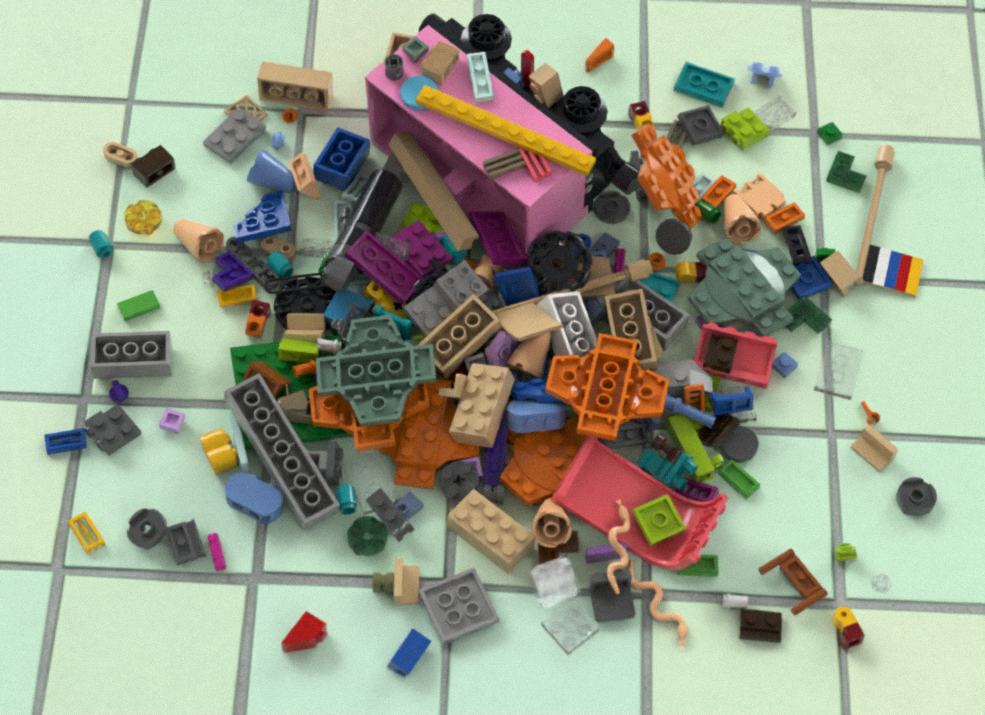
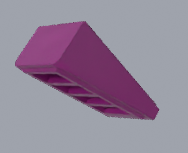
(705, 488)

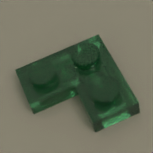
(842, 175)
(808, 312)

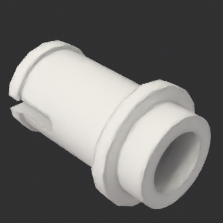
(328, 345)
(736, 601)

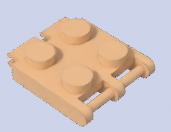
(761, 197)

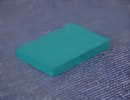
(704, 84)

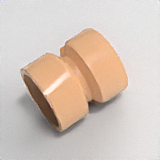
(487, 271)

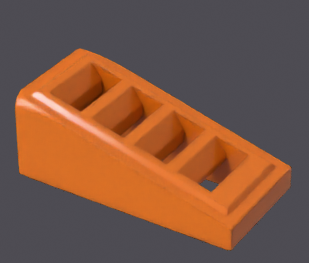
(601, 54)
(701, 396)

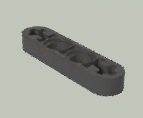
(255, 261)

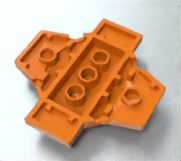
(667, 176)
(607, 387)
(337, 413)
(426, 443)
(541, 461)

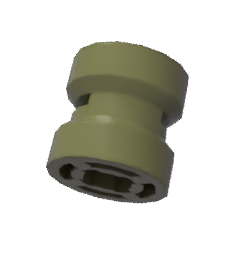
(383, 582)

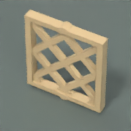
(237, 104)

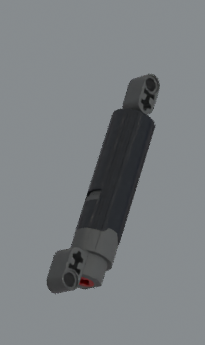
(367, 214)

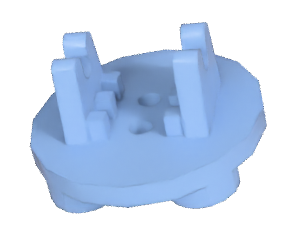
(757, 69)

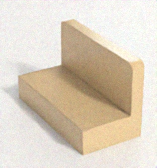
(839, 272)
(305, 327)
(454, 394)
(874, 448)
(406, 583)

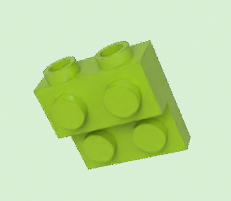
(744, 128)

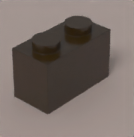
(153, 166)

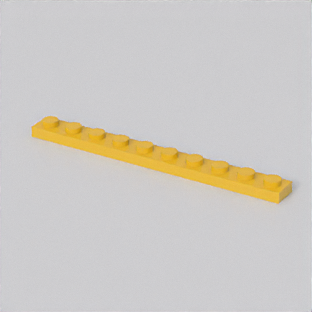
(506, 130)

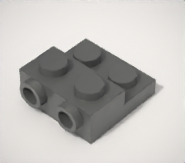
(111, 429)

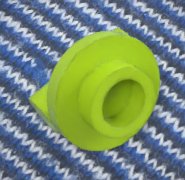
(845, 552)

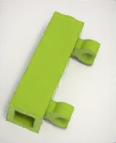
(685, 437)

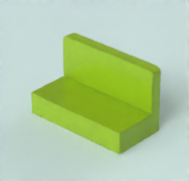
(297, 350)

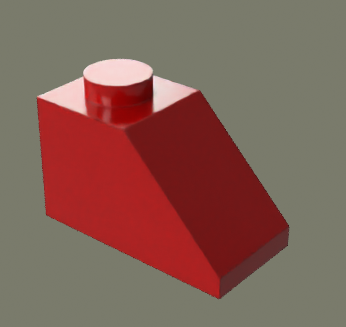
(305, 634)

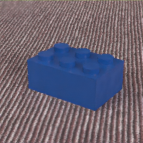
(341, 159)

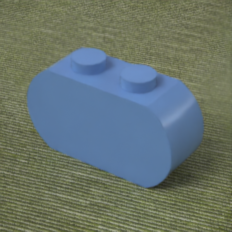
(534, 417)
(254, 497)

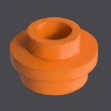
(657, 257)

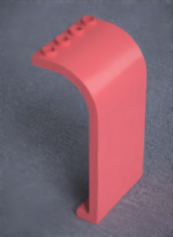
(603, 476)

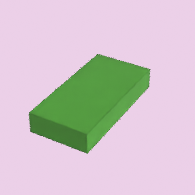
(138, 305)
(739, 479)
(705, 566)

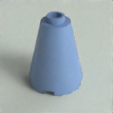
(271, 173)

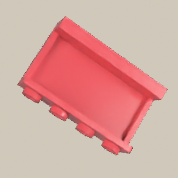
(751, 359)

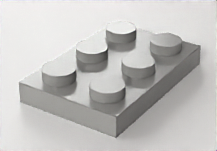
(234, 135)

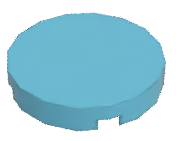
(412, 88)

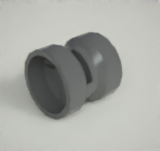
(394, 67)
(494, 494)

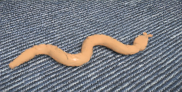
(624, 516)
(682, 629)

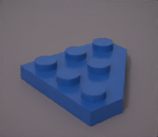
(265, 219)
(533, 390)

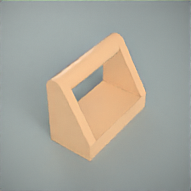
(304, 176)

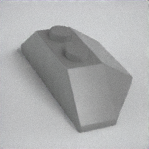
(683, 374)

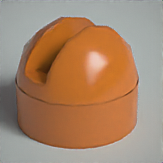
(287, 114)

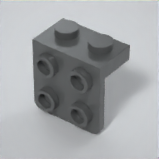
(608, 604)

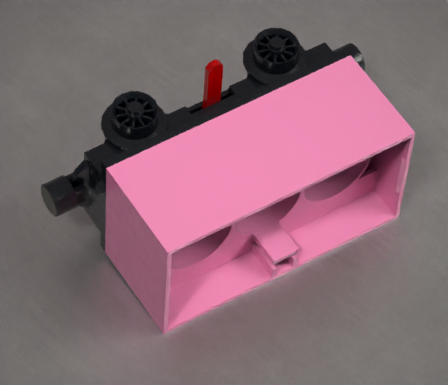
(459, 150)

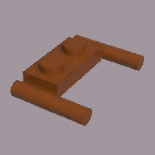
(799, 577)

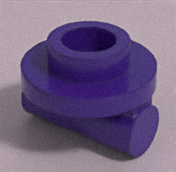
(118, 392)

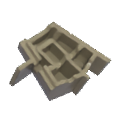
(295, 406)

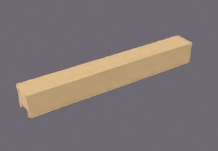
(433, 190)

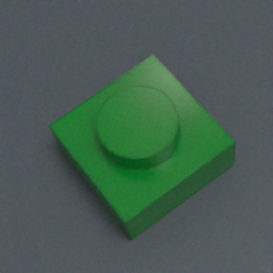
(829, 133)
(823, 253)

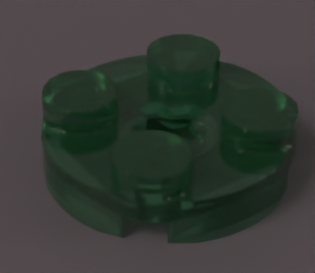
(367, 547)

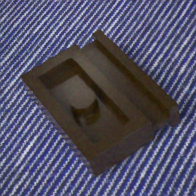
(720, 353)
(719, 432)
(760, 625)

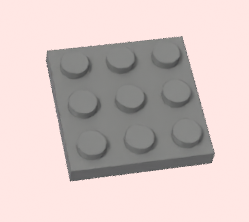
(458, 606)

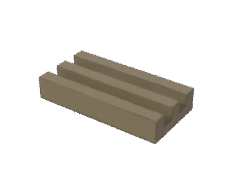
(675, 123)
(502, 161)

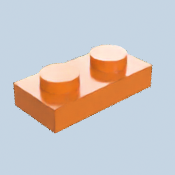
(719, 191)
(784, 218)

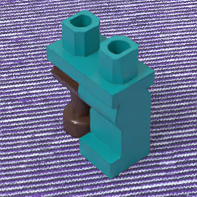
(672, 467)

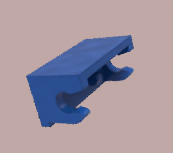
(732, 403)
(409, 653)

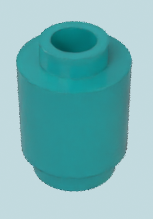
(100, 244)
(280, 264)
(346, 498)

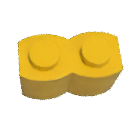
(219, 451)

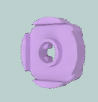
(500, 349)

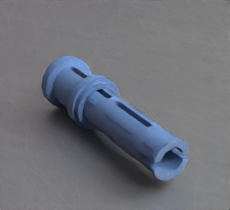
(676, 406)

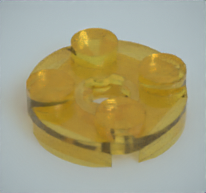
(143, 226)

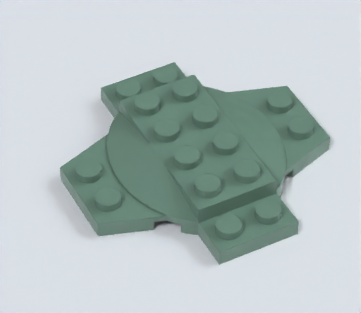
(744, 287)
(376, 370)

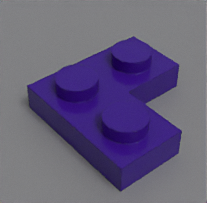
(233, 272)

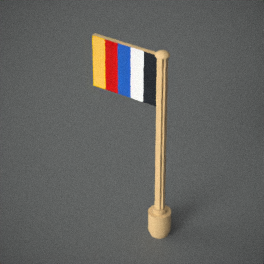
(879, 265)

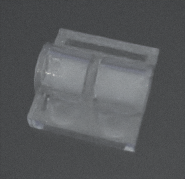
(554, 582)

